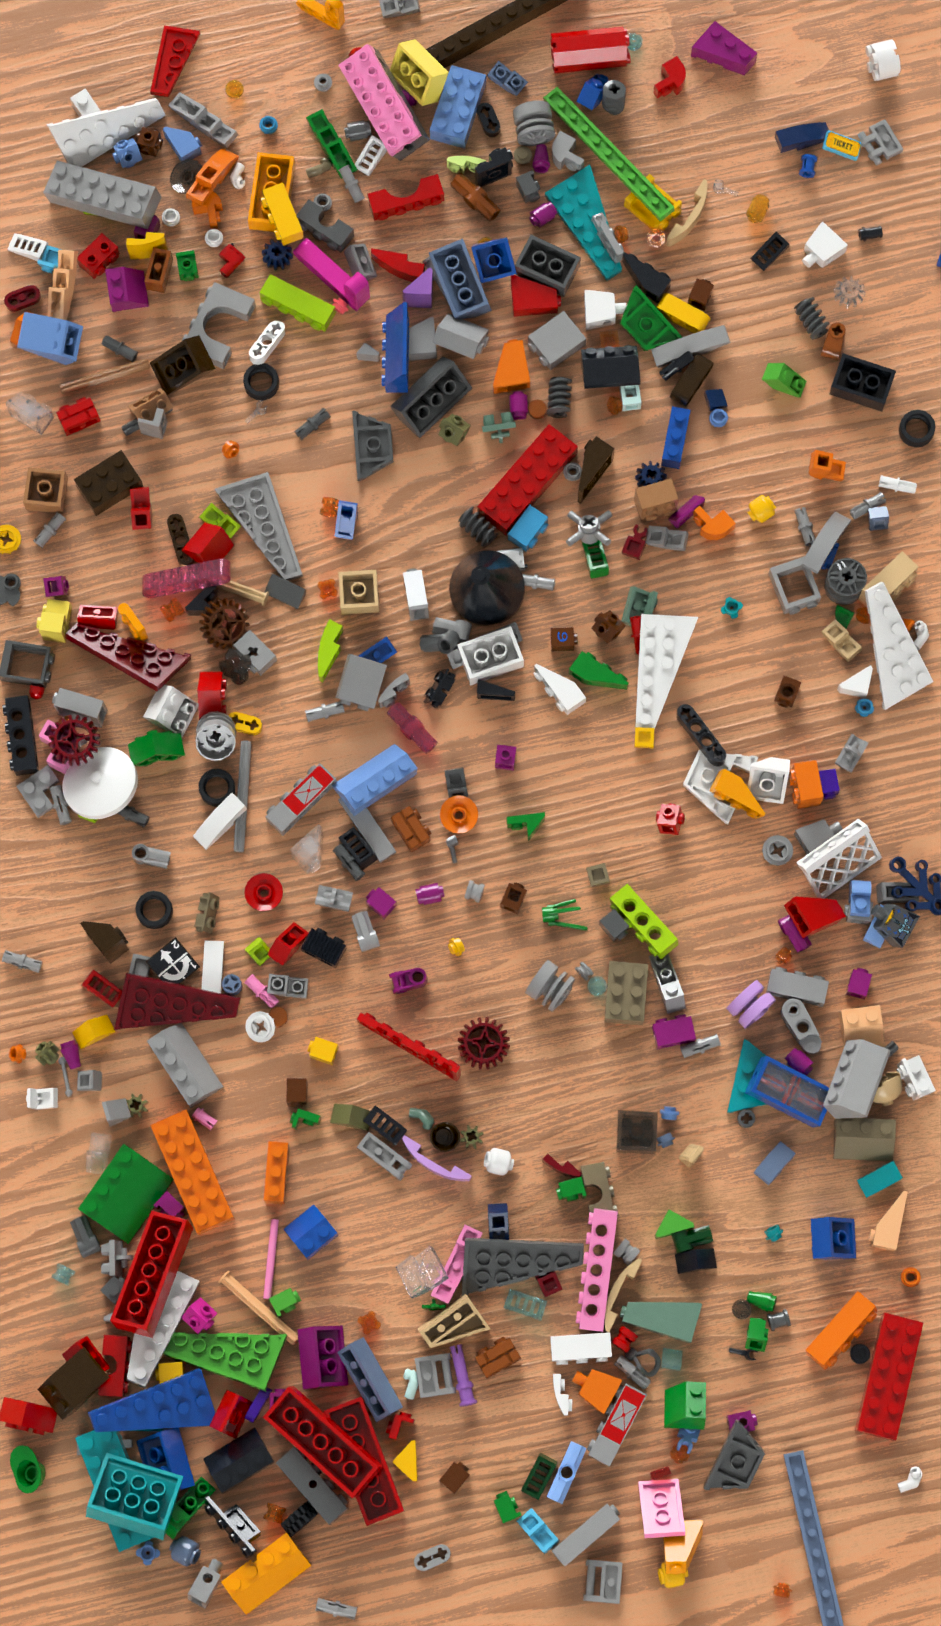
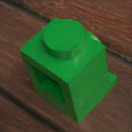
(187, 258)
(571, 1189)
(756, 1335)
(506, 1507)

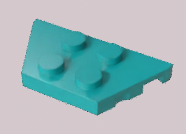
(746, 1066)

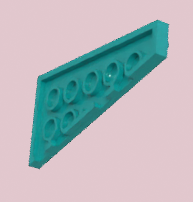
(576, 203)

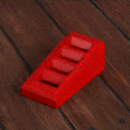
(98, 994)

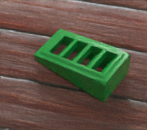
(596, 569)

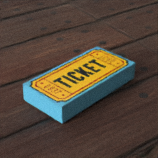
(841, 145)

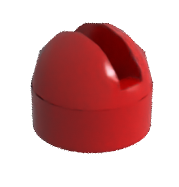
(36, 692)

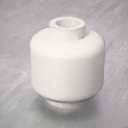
(498, 1161)

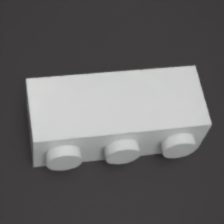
(581, 1348)

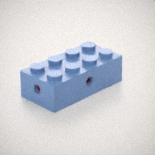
(457, 106)

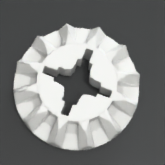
(253, 1029)

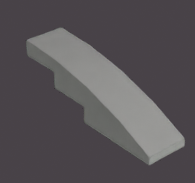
(203, 120)
(695, 343)

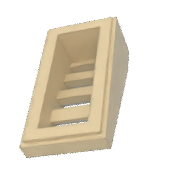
(691, 1154)

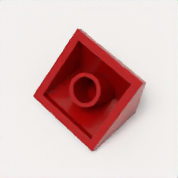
(208, 544)
(230, 1414)

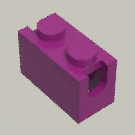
(673, 1031)

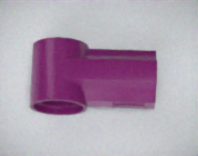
(789, 929)

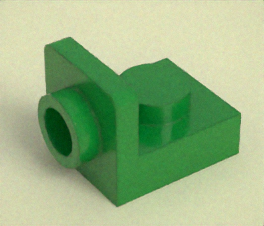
(307, 1117)

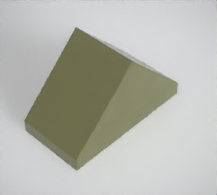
(349, 1116)

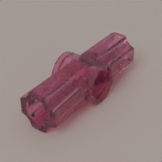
(412, 728)

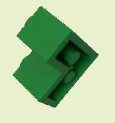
(156, 747)

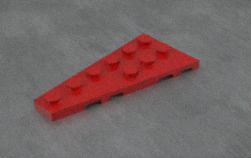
(415, 1047)

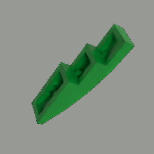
(330, 141)

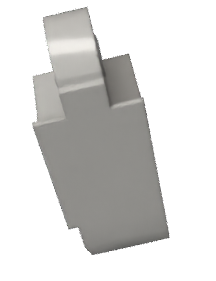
(810, 1040)

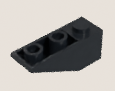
(648, 280)

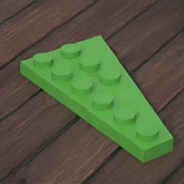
(230, 1355)

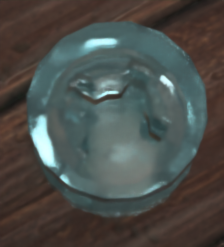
(63, 1274)

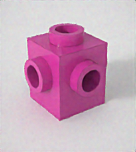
(199, 1316)

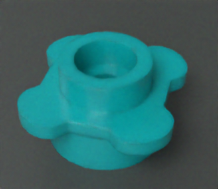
(732, 612)

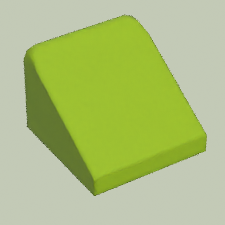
(258, 951)

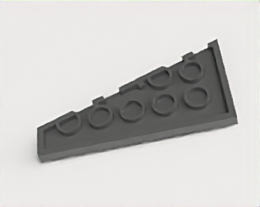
(505, 1262)

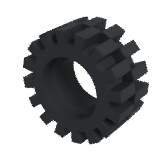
(299, 1518)

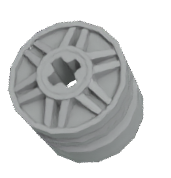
(534, 123)
(213, 745)
(550, 986)

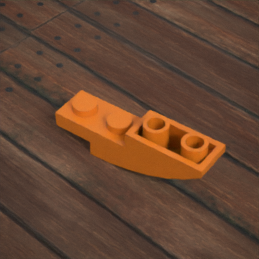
(210, 175)

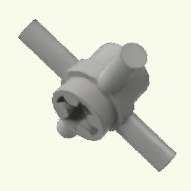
(589, 528)

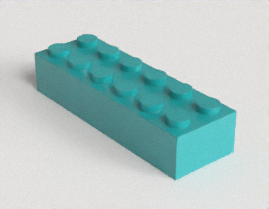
(93, 1450)

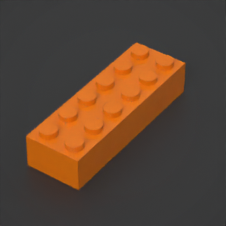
(192, 1172)

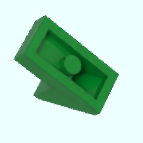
(531, 821)

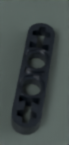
(698, 736)

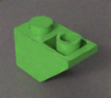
(784, 379)

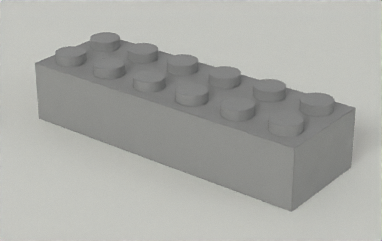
(102, 194)

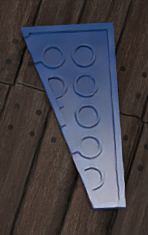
(170, 1404)

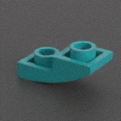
(880, 1178)

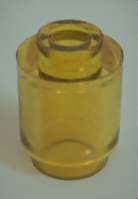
(758, 208)

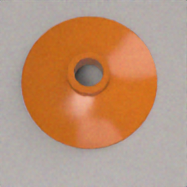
(459, 804)

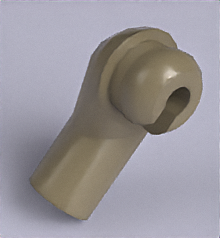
(319, 169)

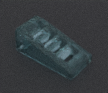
(538, 1316)

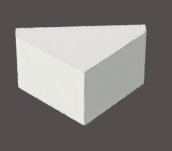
(857, 684)

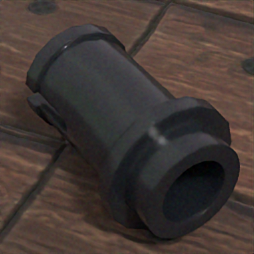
(870, 233)

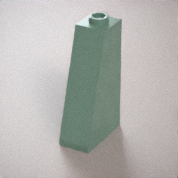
(664, 1318)

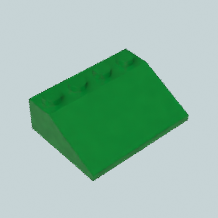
(125, 1194)

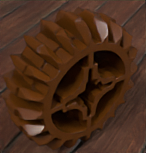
(219, 609)

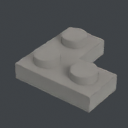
(34, 788)

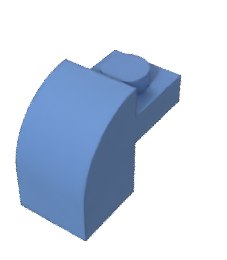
(859, 898)

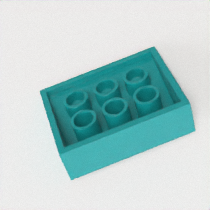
(134, 1496)

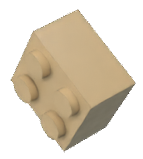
(358, 592)

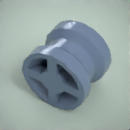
(230, 981)

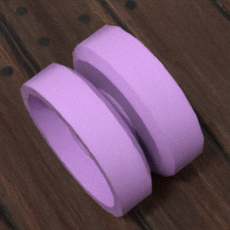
(753, 1007)

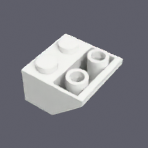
(171, 710)

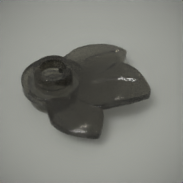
(235, 665)

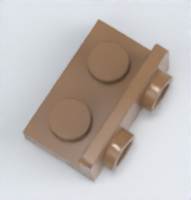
(146, 406)

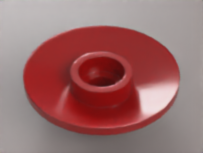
(260, 883)

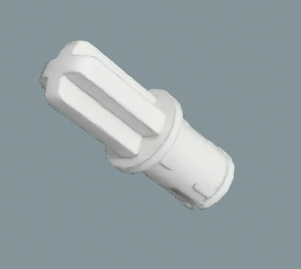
(897, 484)

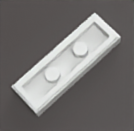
(213, 966)

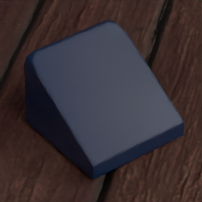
(715, 399)

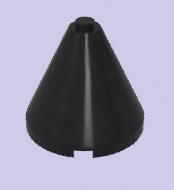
(487, 588)

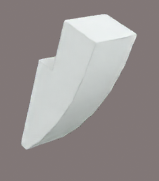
(219, 821)

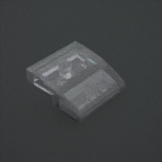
(422, 1272)

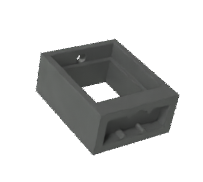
(7, 660)

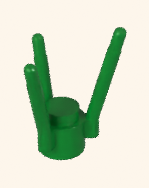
(551, 912)

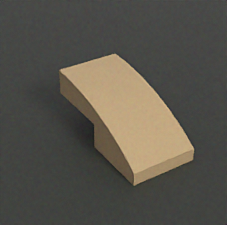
(841, 640)

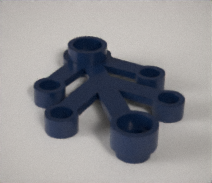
(920, 887)

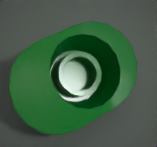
(27, 1469)

